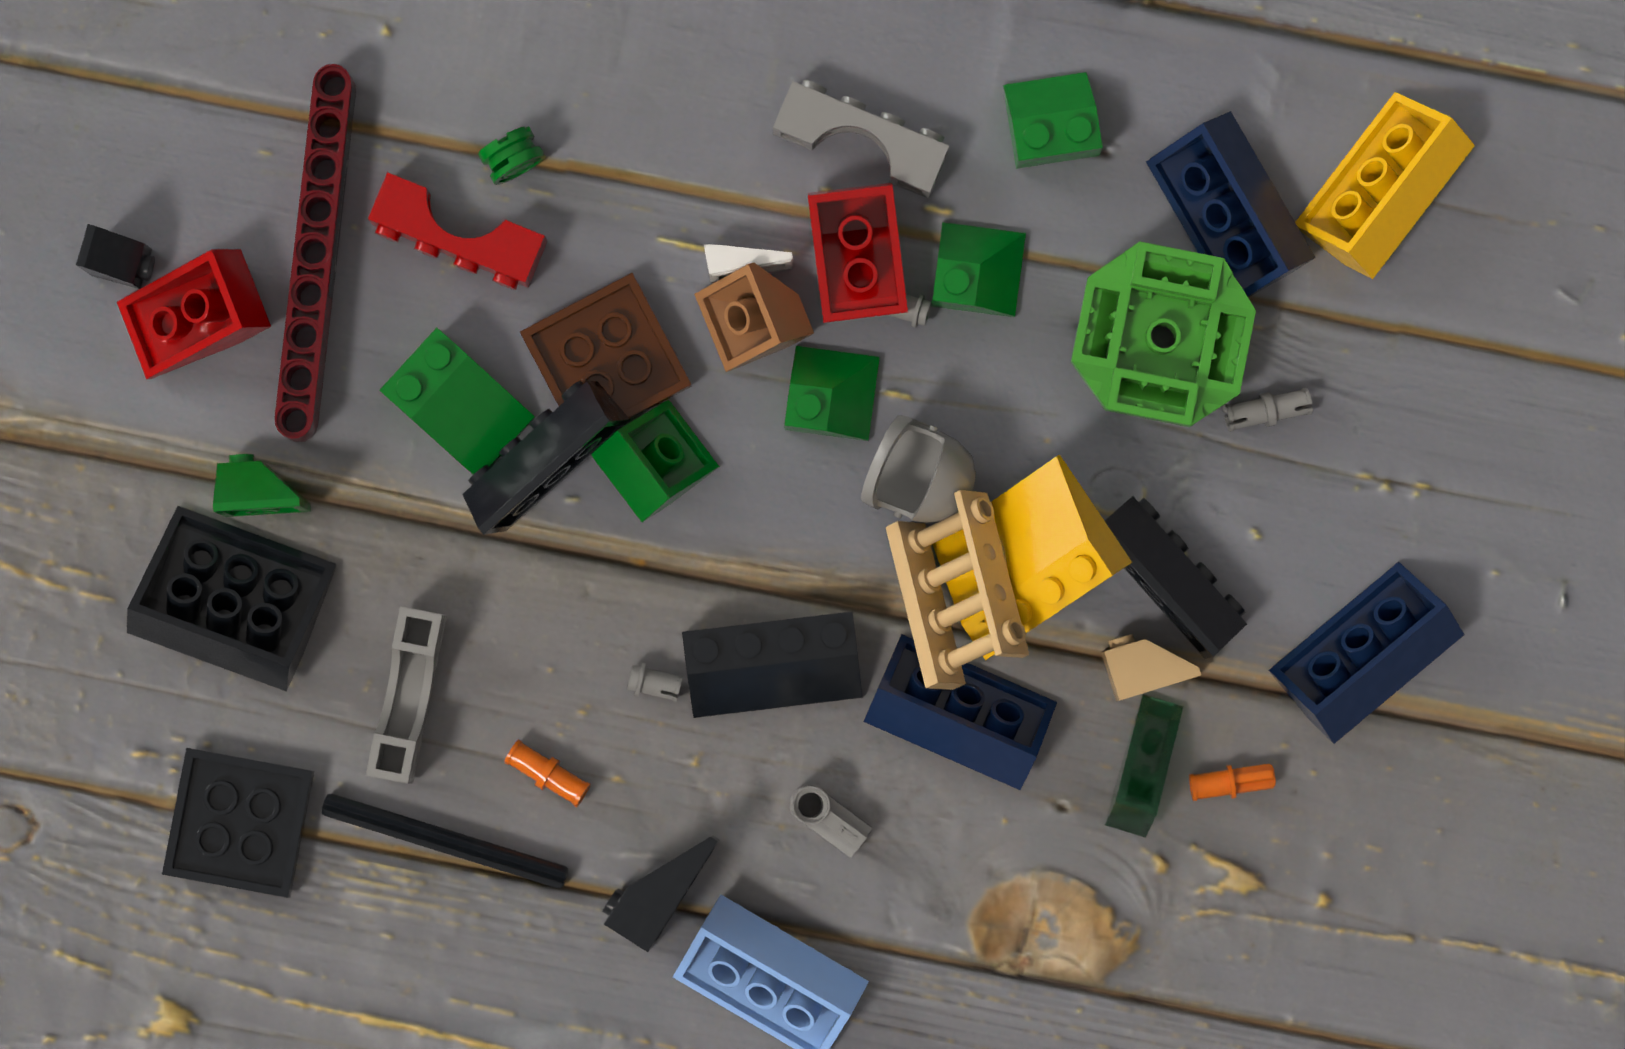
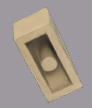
(1143, 667)

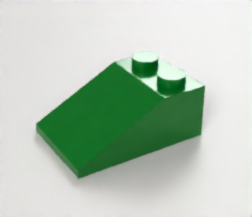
(456, 402)

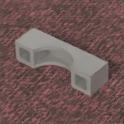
(812, 116)
(408, 695)

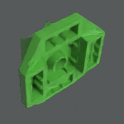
(1173, 290)

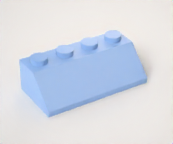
(770, 978)

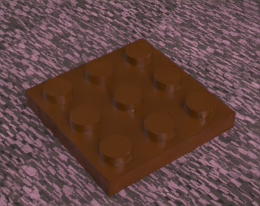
(610, 341)

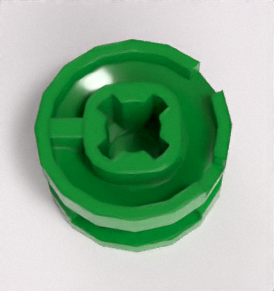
(511, 155)

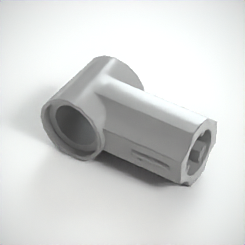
(832, 821)

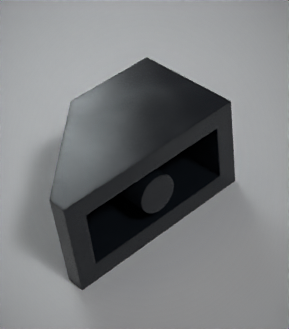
(115, 257)

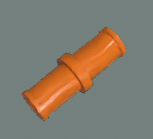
(547, 773)

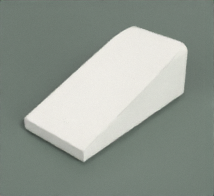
(727, 259)

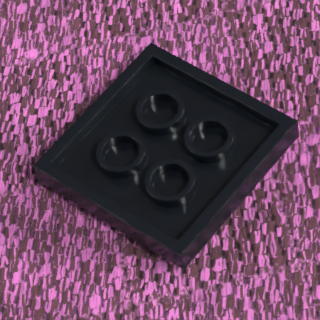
(238, 822)

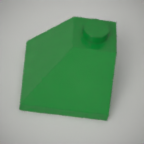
(978, 269)
(831, 393)
(253, 489)

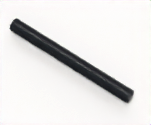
(445, 840)

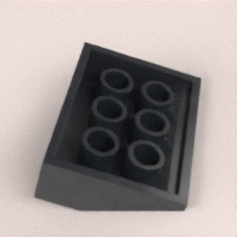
(230, 598)

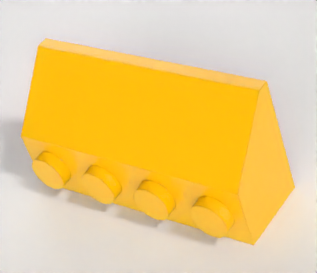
(1385, 184)

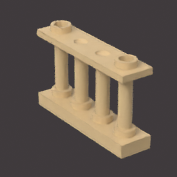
(924, 598)

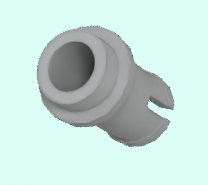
(917, 310)
(654, 683)

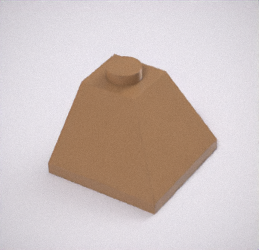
(752, 316)

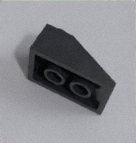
(650, 902)

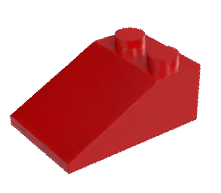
(857, 252)
(194, 312)

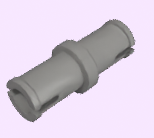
(1267, 409)

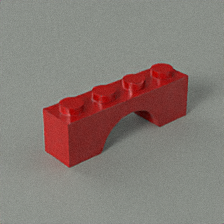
(507, 251)

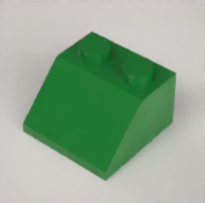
(1052, 120)
(654, 460)

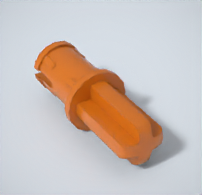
(1232, 781)

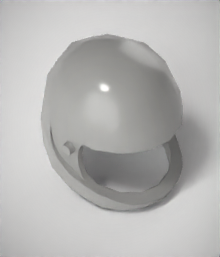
(918, 472)

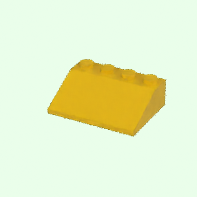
(1051, 546)

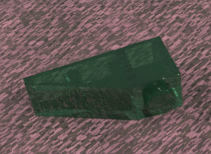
(1144, 766)

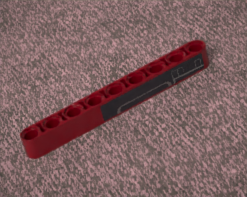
(309, 233)

